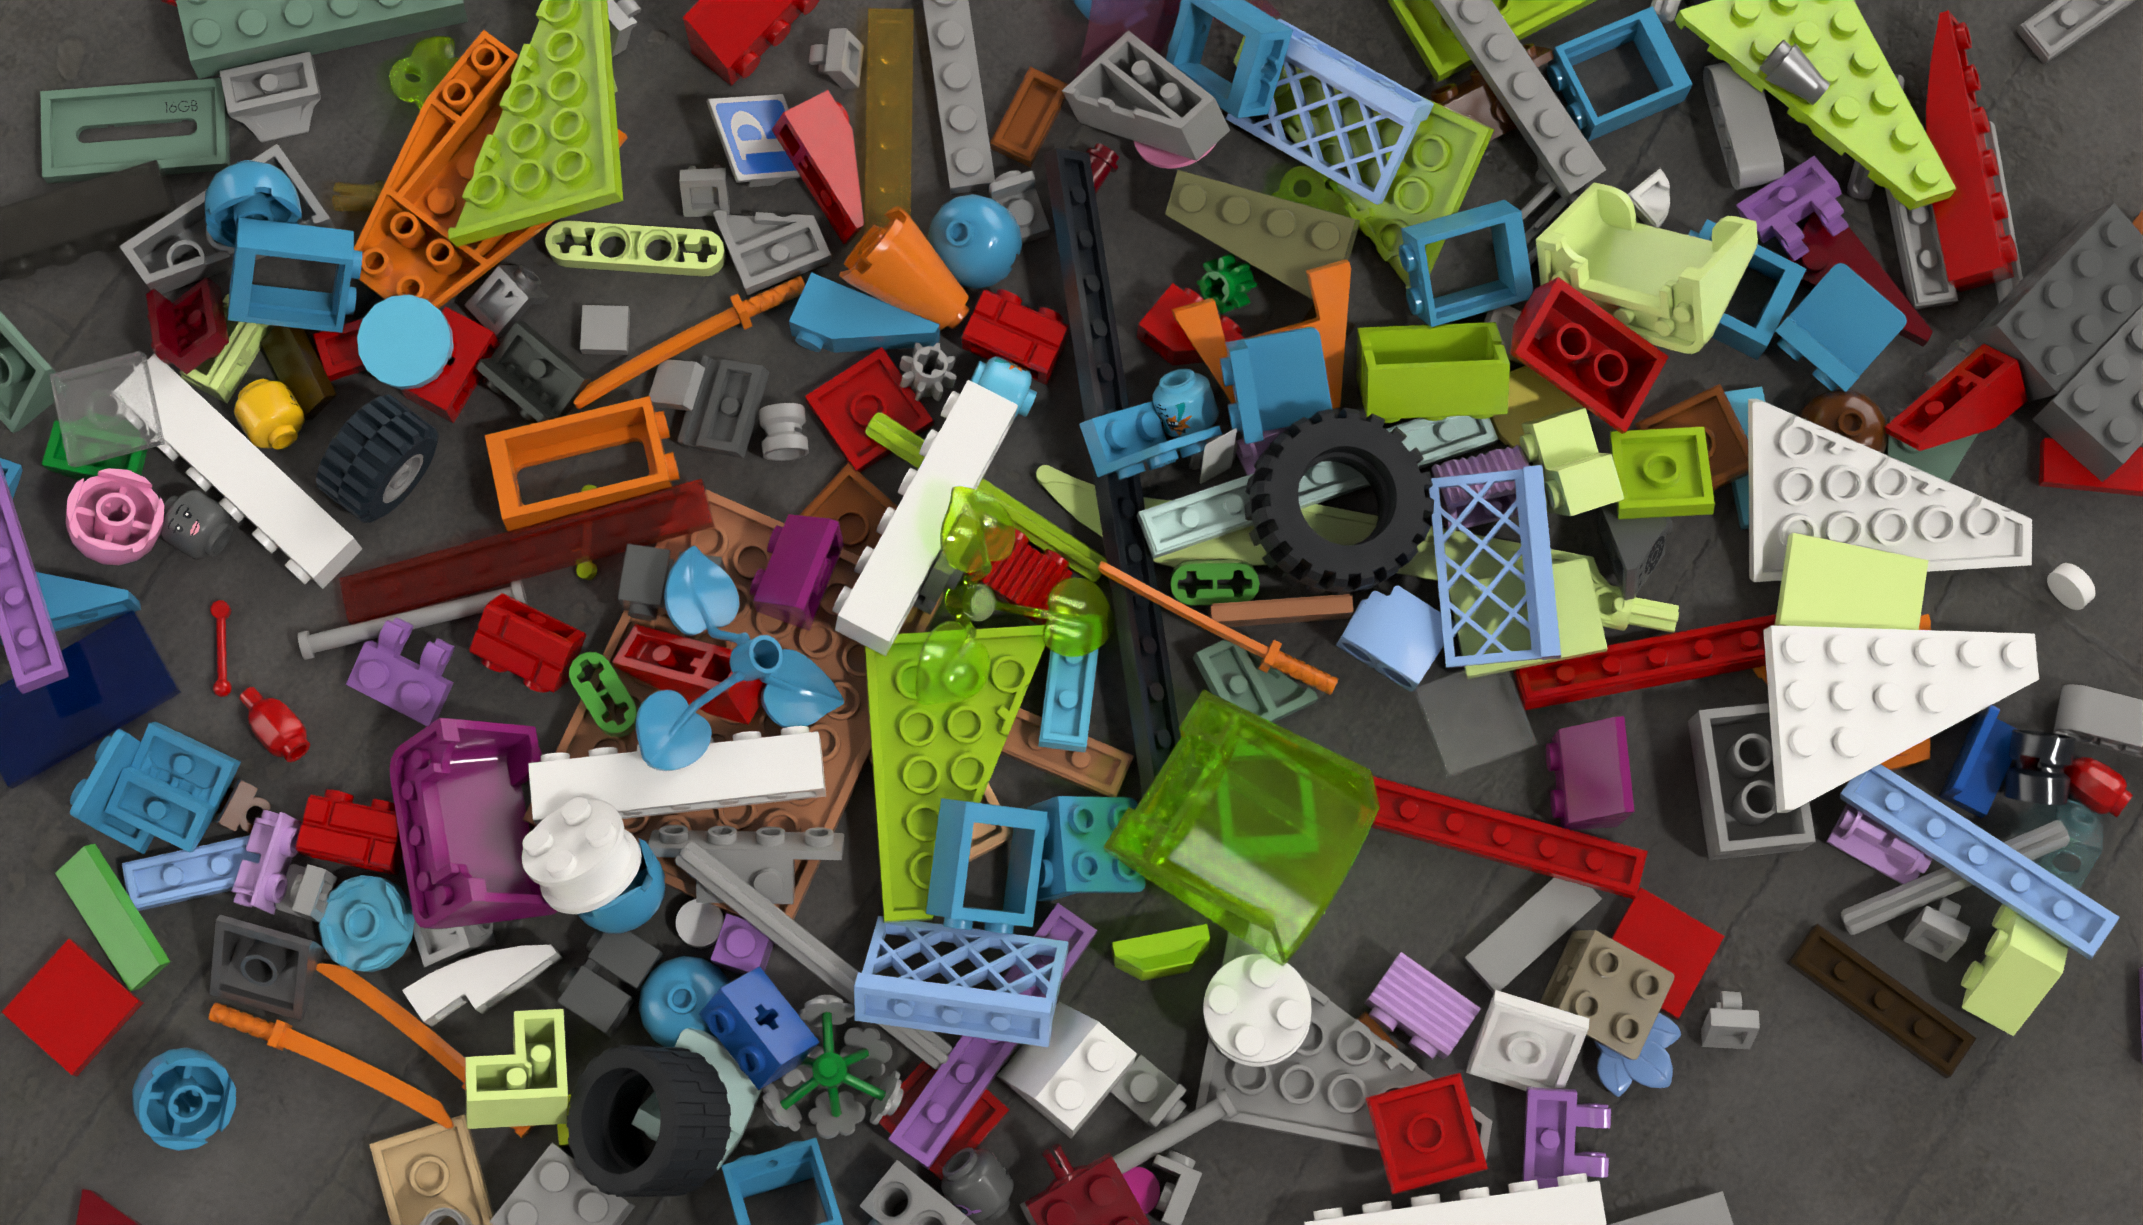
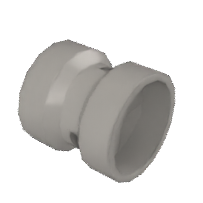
(783, 430)

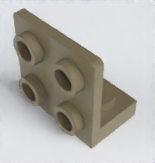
(1611, 988)

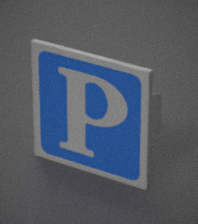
(748, 138)

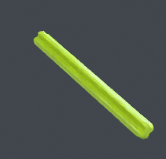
(1036, 527)

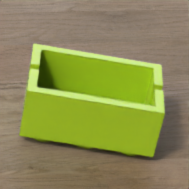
(1432, 371)

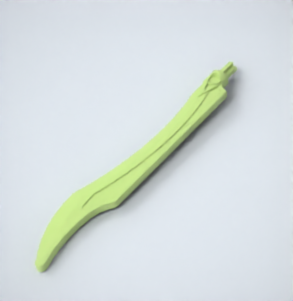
(1352, 527)

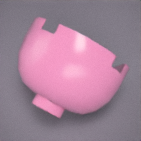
(114, 517)

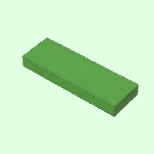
(112, 917)

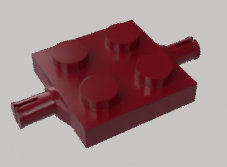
(1085, 1194)

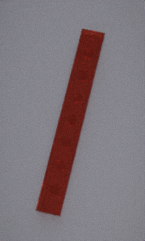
(526, 552)

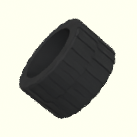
(691, 1121)

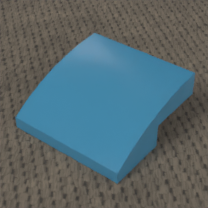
(172, 787)

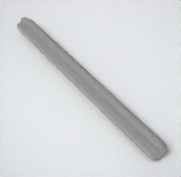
(797, 942)

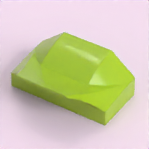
(1161, 953)

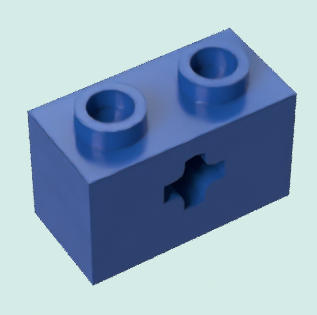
(758, 1028)

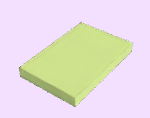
(1849, 586)
(1577, 617)

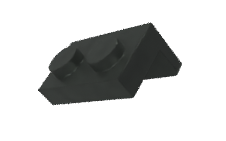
(533, 374)

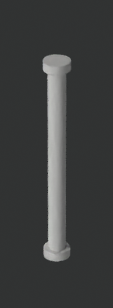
(419, 618)
(1168, 1136)

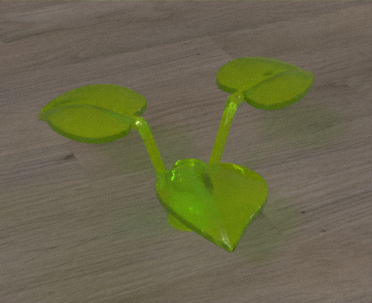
(970, 538)

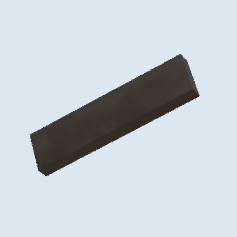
(1882, 1001)

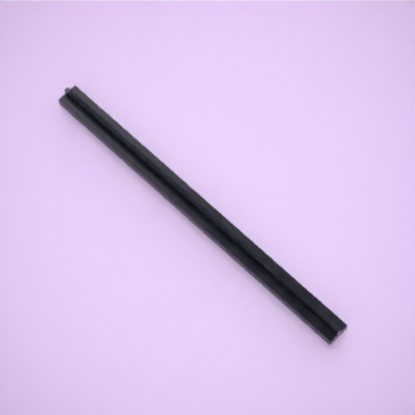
(1119, 501)

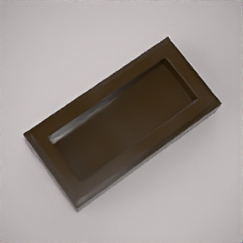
(299, 369)

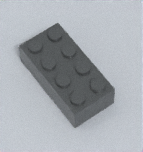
(2069, 302)
(2102, 405)

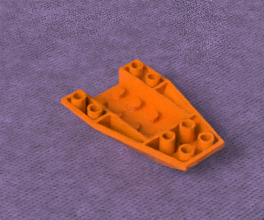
(407, 230)

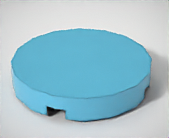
(405, 342)
(367, 923)

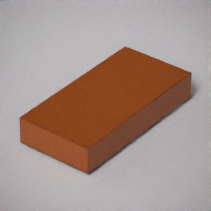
(1029, 117)

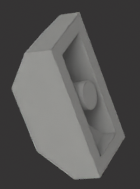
(273, 95)

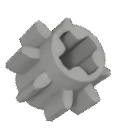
(931, 359)

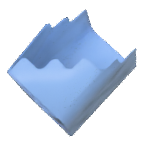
(1395, 636)

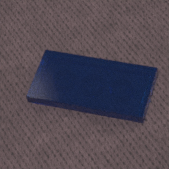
(110, 682)

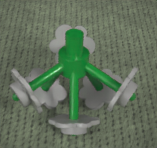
(865, 1057)

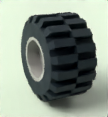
(377, 458)

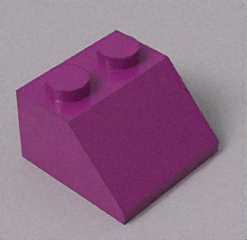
(798, 569)
(1591, 775)

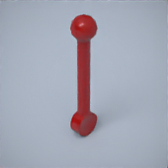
(221, 612)

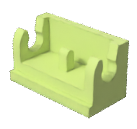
(225, 371)

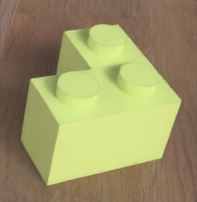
(1573, 469)
(2015, 974)
(522, 1086)

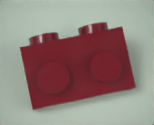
(189, 327)

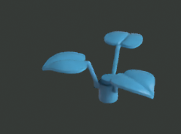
(795, 692)

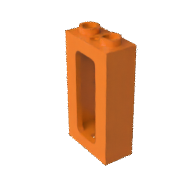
(572, 436)

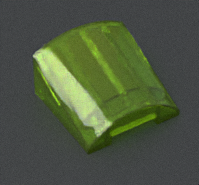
(1249, 825)

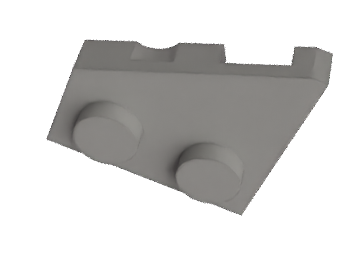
(771, 246)

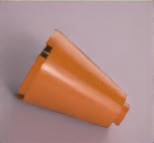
(906, 272)

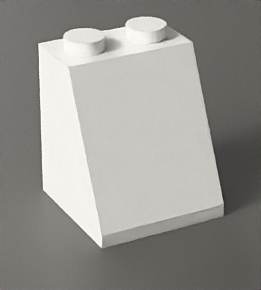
(1072, 1073)

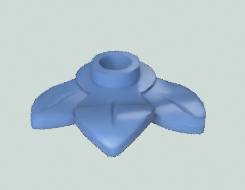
(1650, 1069)

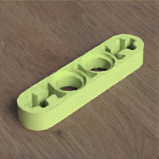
(634, 256)

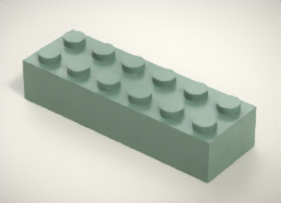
(254, 31)

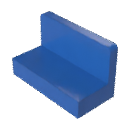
(1980, 764)

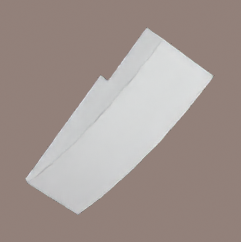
(478, 979)

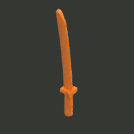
(739, 313)
(1271, 655)
(403, 1021)
(282, 1036)

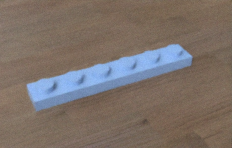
(1981, 859)

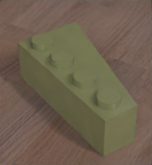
(1262, 228)

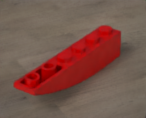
(1972, 217)

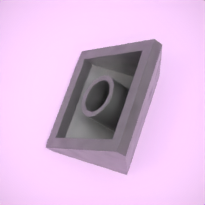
(264, 967)

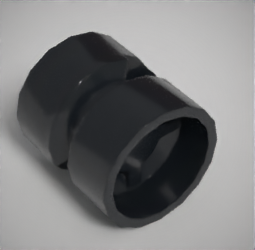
(2038, 784)

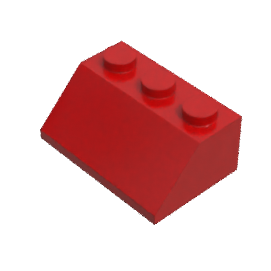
(735, 33)
(1586, 353)

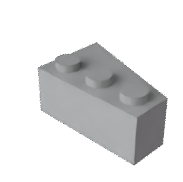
(1146, 100)

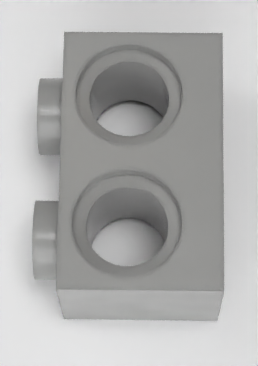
(924, 1203)

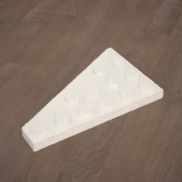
(1853, 495)
(1869, 694)

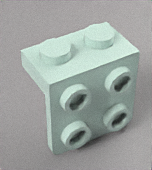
(741, 1091)

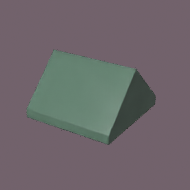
(23, 378)

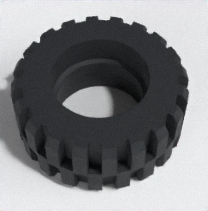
(1387, 468)

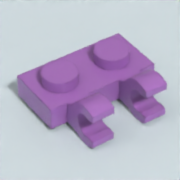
(1789, 200)
(399, 682)
(1550, 1136)

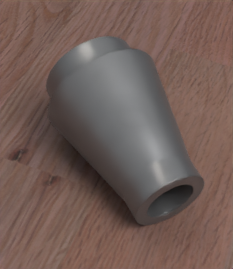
(1794, 72)

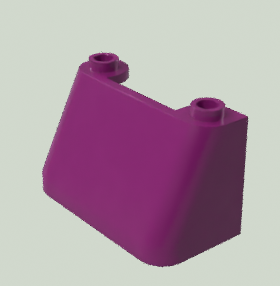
(464, 822)

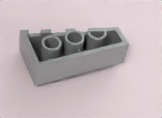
(183, 252)

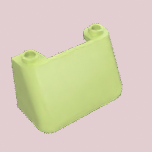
(1645, 276)

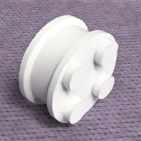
(581, 856)
(1257, 1010)

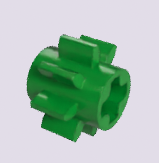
(1227, 283)

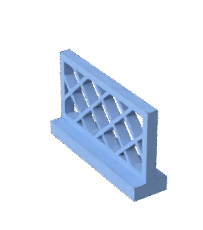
(1358, 82)
(1536, 564)
(956, 1006)

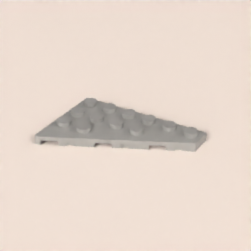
(1323, 1083)

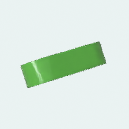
(1213, 571)
(613, 688)

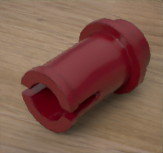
(1102, 163)

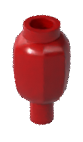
(275, 726)
(2097, 786)

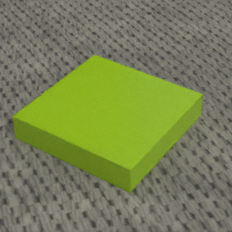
(1662, 472)

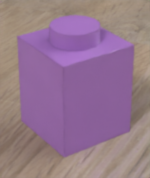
(741, 947)

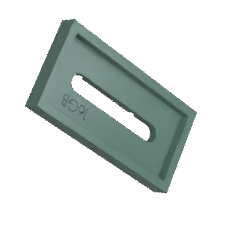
(73, 110)

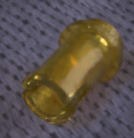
(356, 196)

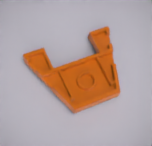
(1330, 296)

